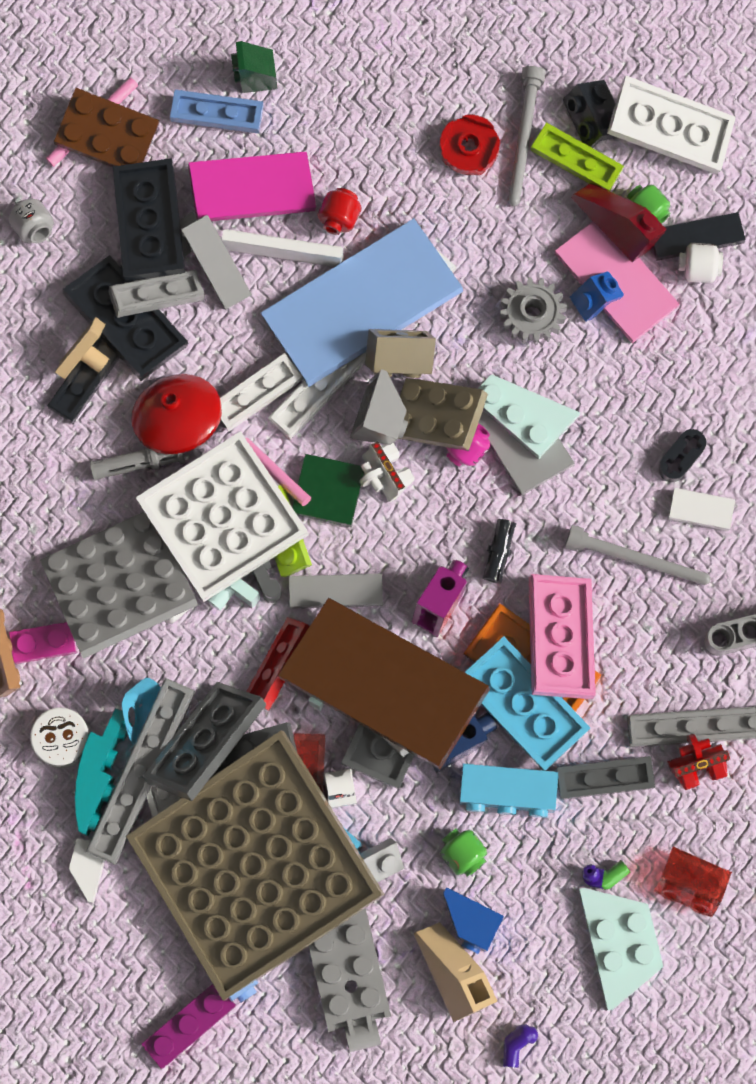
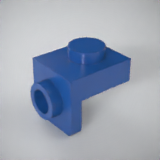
(596, 295)

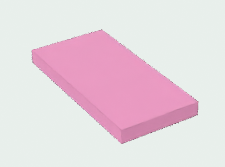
(644, 296)
(561, 636)

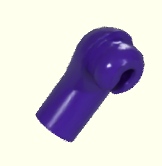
(515, 1042)

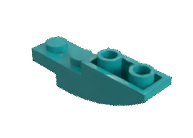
(92, 784)

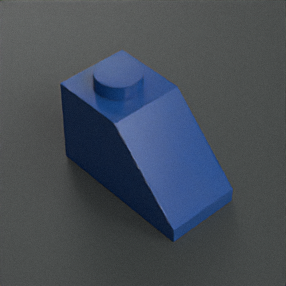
(472, 921)

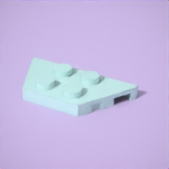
(621, 943)

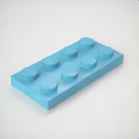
(537, 723)

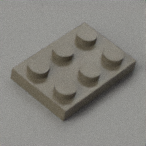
(441, 413)

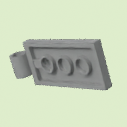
(351, 956)

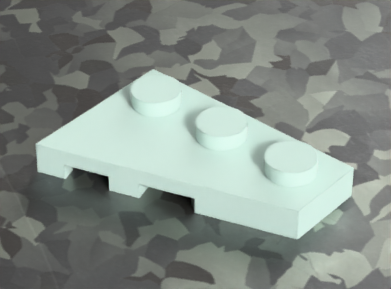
(526, 415)

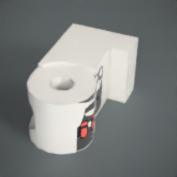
(340, 788)

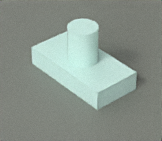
(240, 589)

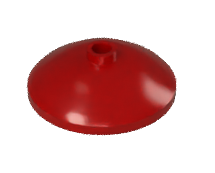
(177, 425)

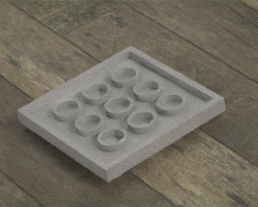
(117, 584)

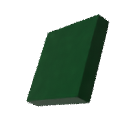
(332, 489)

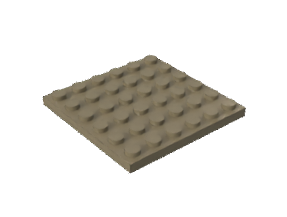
(254, 865)

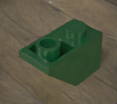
(254, 67)

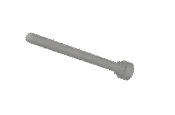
(532, 79)
(579, 539)

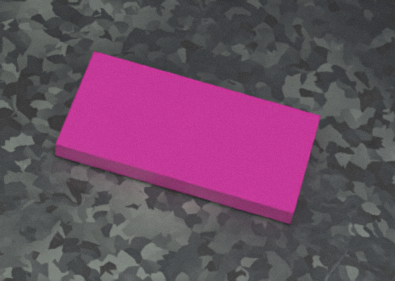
(252, 186)

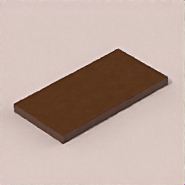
(384, 683)

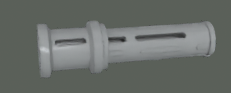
(133, 461)

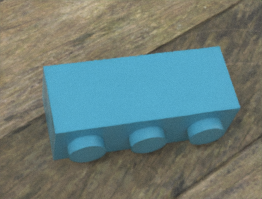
(508, 790)

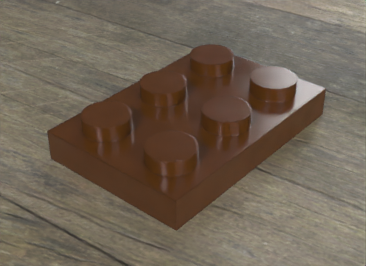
(105, 130)

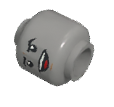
(31, 221)

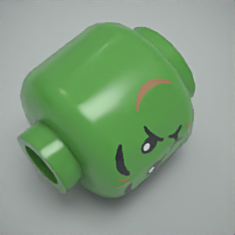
(463, 852)

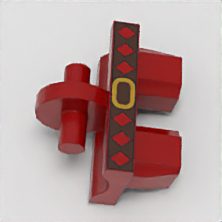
(698, 756)

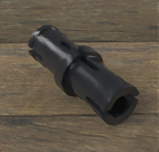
(499, 551)

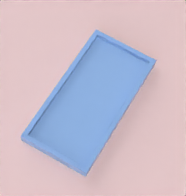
(374, 289)

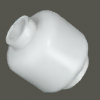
(701, 263)

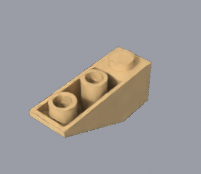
(455, 973)

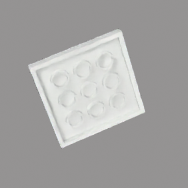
(222, 516)

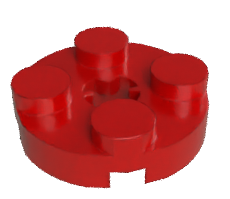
(474, 161)

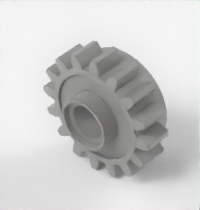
(536, 296)

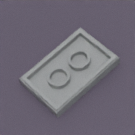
(520, 464)

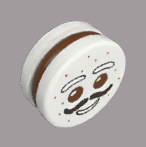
(59, 737)

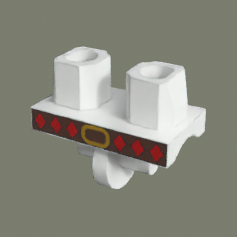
(381, 473)

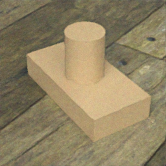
(84, 351)

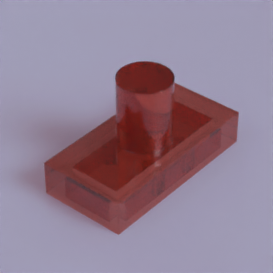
(312, 752)

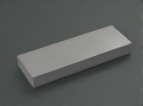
(216, 262)
(156, 293)
(348, 590)

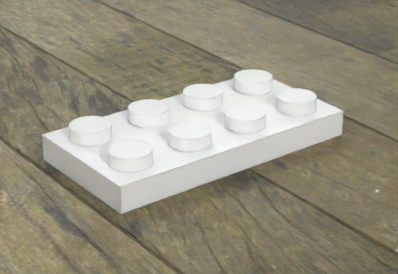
(671, 125)

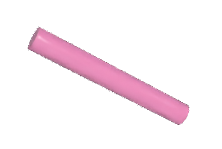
(281, 477)

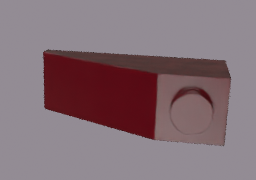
(623, 221)

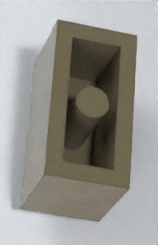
(400, 352)

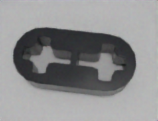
(687, 459)

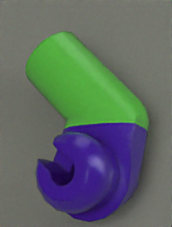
(603, 878)

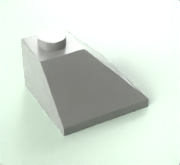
(380, 412)

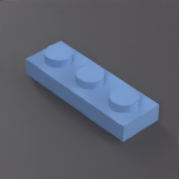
(216, 111)

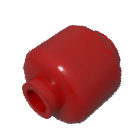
(339, 211)

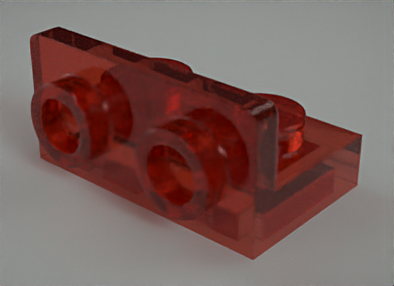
(693, 882)

